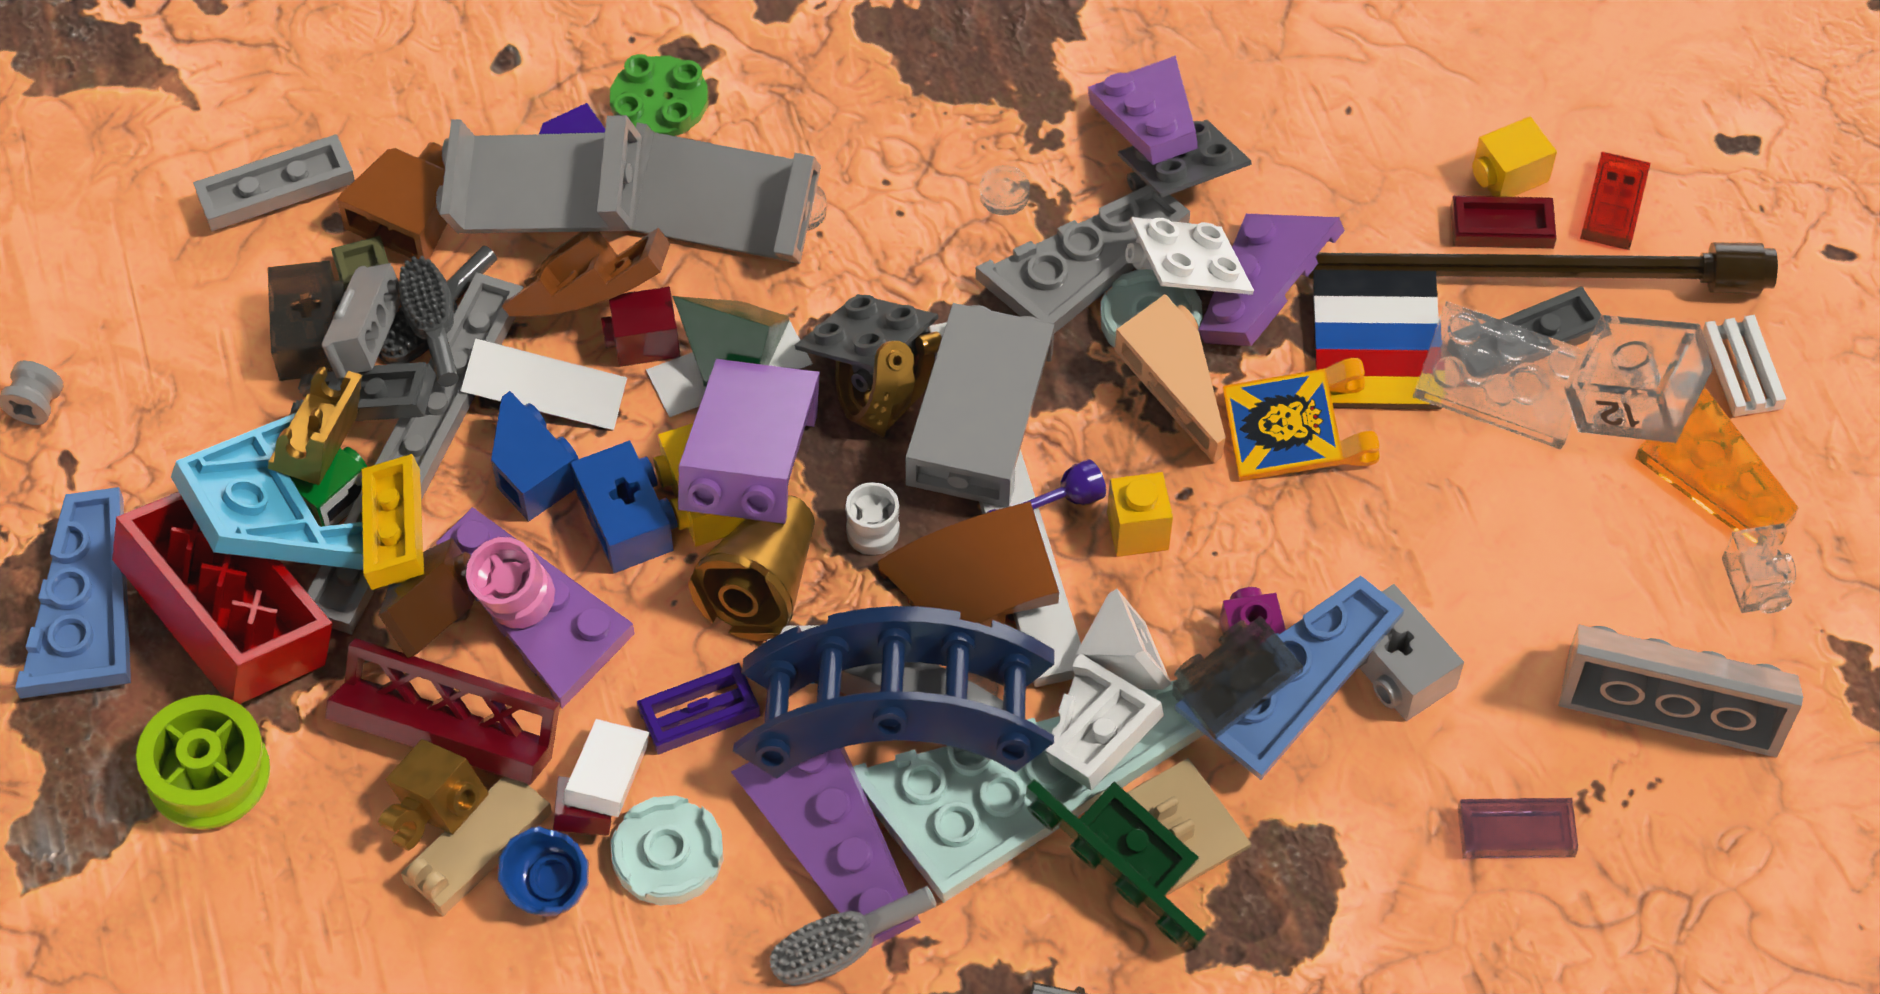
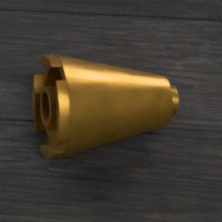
(755, 574)

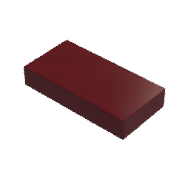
(1503, 222)

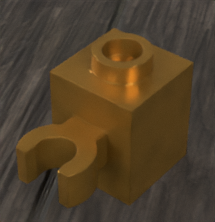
(433, 790)

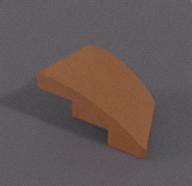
(587, 273)
(977, 567)

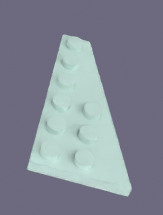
(971, 815)

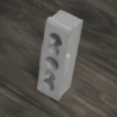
(362, 320)

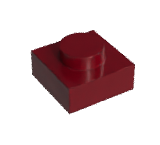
(576, 819)

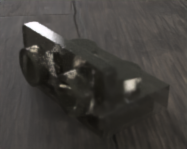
(1235, 676)

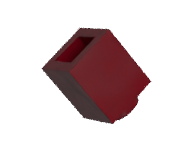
(642, 327)

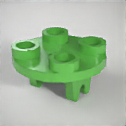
(661, 79)

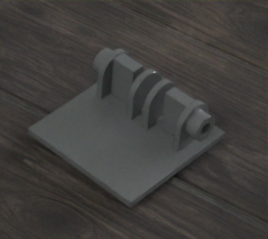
(1212, 159)
(860, 329)

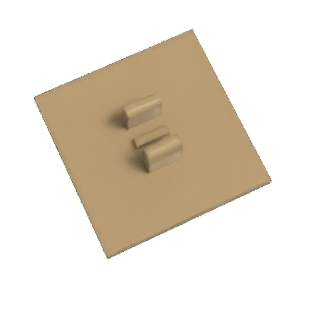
(1194, 815)

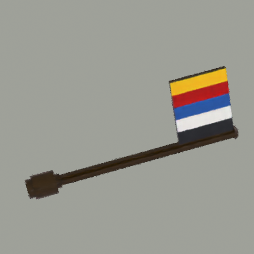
(1388, 302)

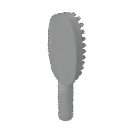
(840, 939)

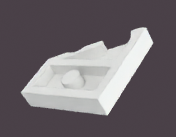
(1099, 723)

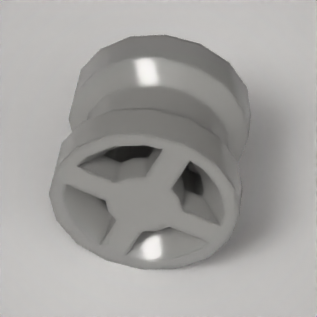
(30, 392)

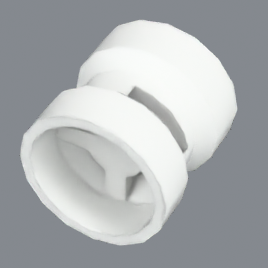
(872, 518)

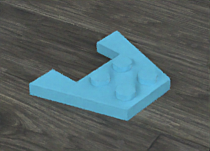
(259, 510)

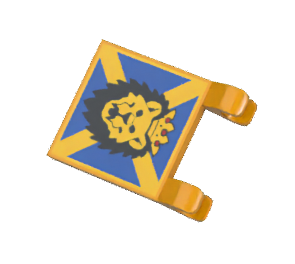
(1291, 423)

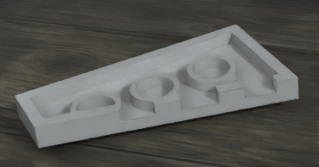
(1076, 264)

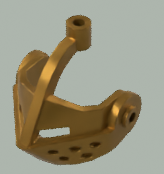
(893, 383)

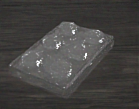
(1499, 375)

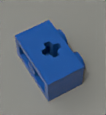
(623, 505)

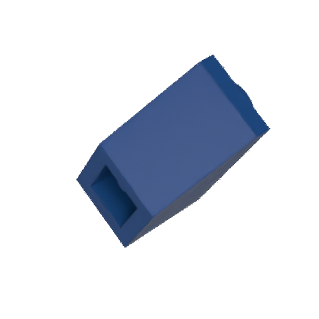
(528, 460)

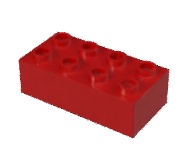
(231, 613)

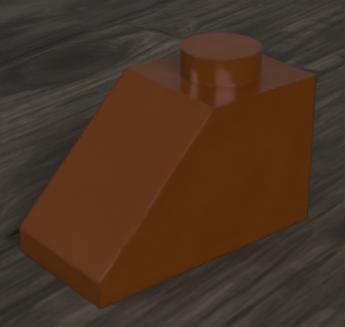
(430, 602)

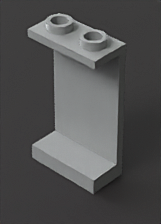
(540, 180)
(724, 195)
(978, 404)

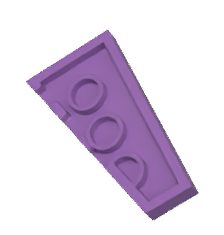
(575, 634)

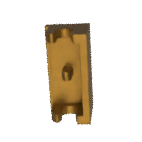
(317, 429)

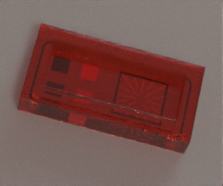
(1615, 200)

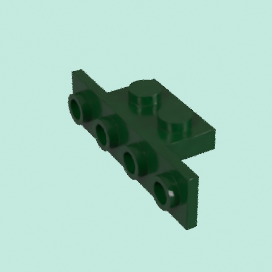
(1131, 847)

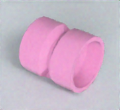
(510, 582)

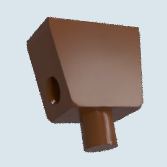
(398, 201)

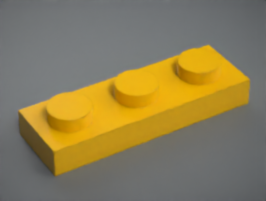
(392, 522)

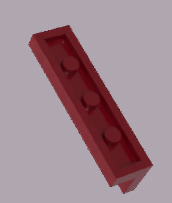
(409, 718)

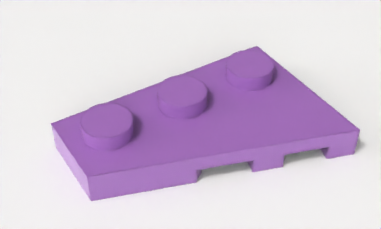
(1148, 109)
(1273, 256)

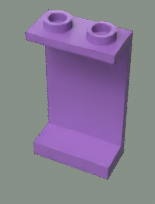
(746, 440)

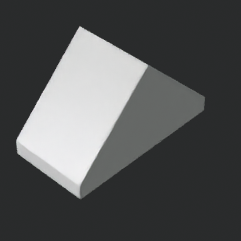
(1124, 645)

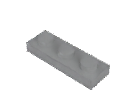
(274, 182)

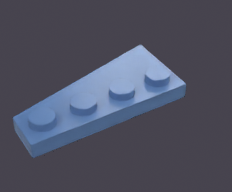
(83, 606)
(1330, 646)

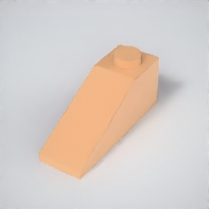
(1169, 359)

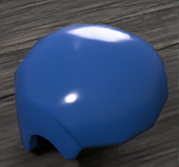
(543, 872)

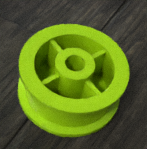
(203, 761)

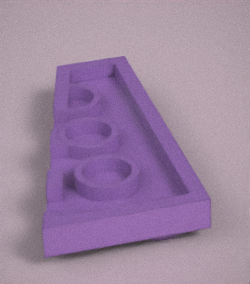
(831, 832)

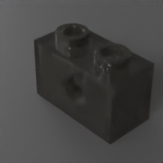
(300, 313)

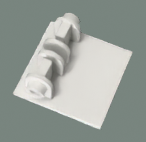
(1187, 255)

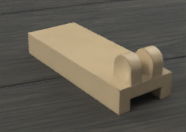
(461, 860)

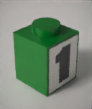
(337, 491)

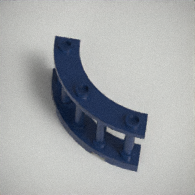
(892, 638)

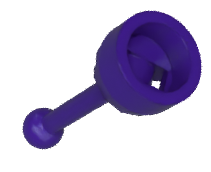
(1079, 484)

